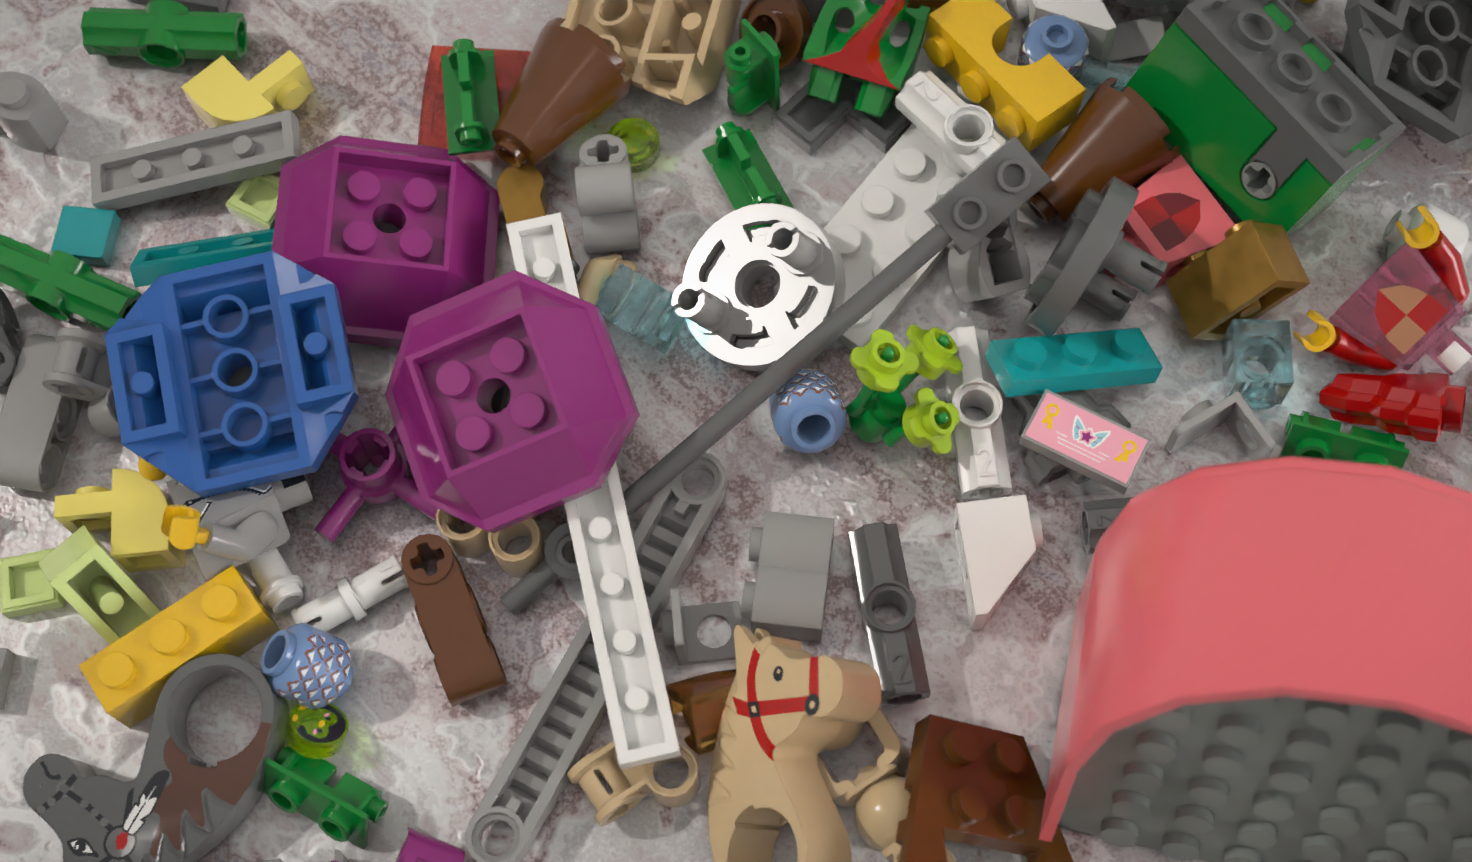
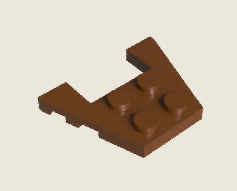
(973, 791)

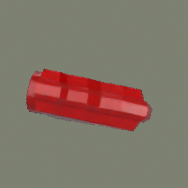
(1397, 403)

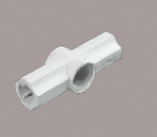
(947, 119)
(977, 444)

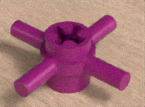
(380, 488)

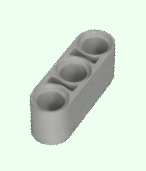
(35, 421)

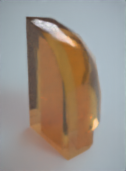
(702, 705)

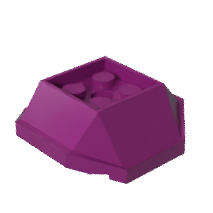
(349, 186)
(563, 410)

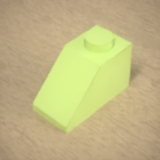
(97, 586)

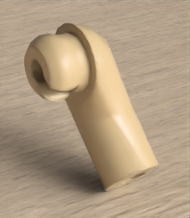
(597, 272)

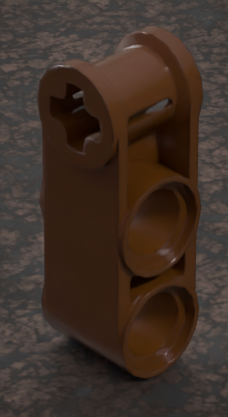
(451, 621)

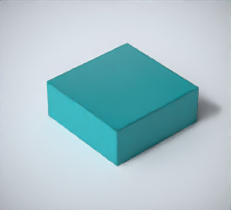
(87, 234)

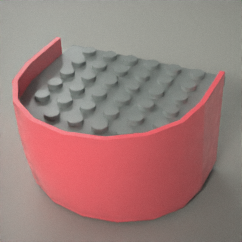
(1274, 669)

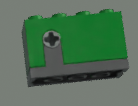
(1263, 109)

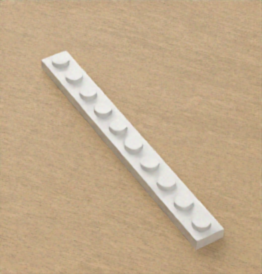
(607, 558)

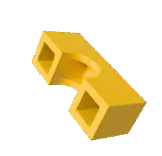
(1023, 100)
(212, 619)

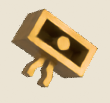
(1237, 279)

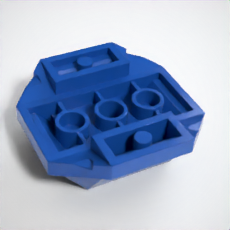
(188, 339)

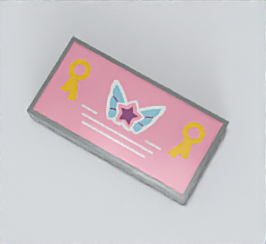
(1085, 441)

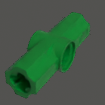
(164, 33)
(63, 285)

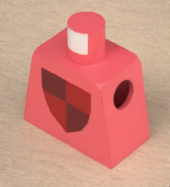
(1175, 217)

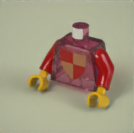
(1402, 308)

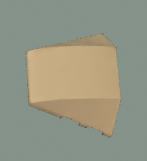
(665, 44)

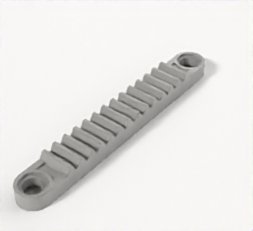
(574, 698)

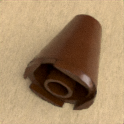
(559, 93)
(1108, 138)

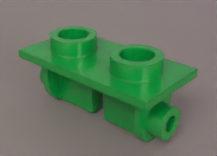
(752, 72)
(470, 98)
(743, 169)
(1321, 439)
(341, 812)

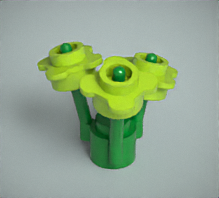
(886, 372)

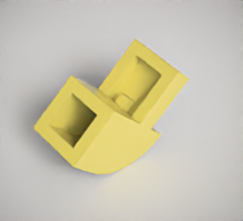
(226, 97)
(132, 515)

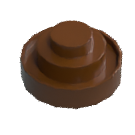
(785, 22)

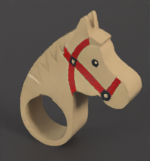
(768, 748)

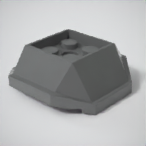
(1415, 60)

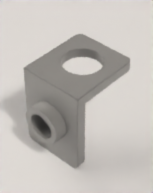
(1233, 413)
(682, 624)

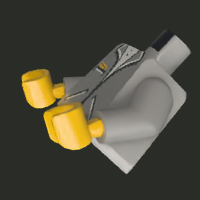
(229, 525)

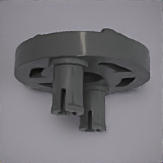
(1085, 249)

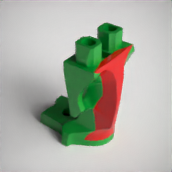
(864, 52)

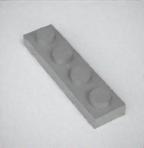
(194, 161)

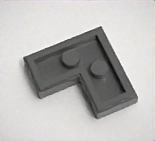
(813, 121)

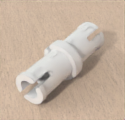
(353, 596)

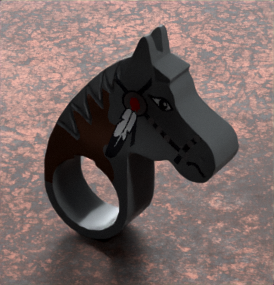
(175, 802)

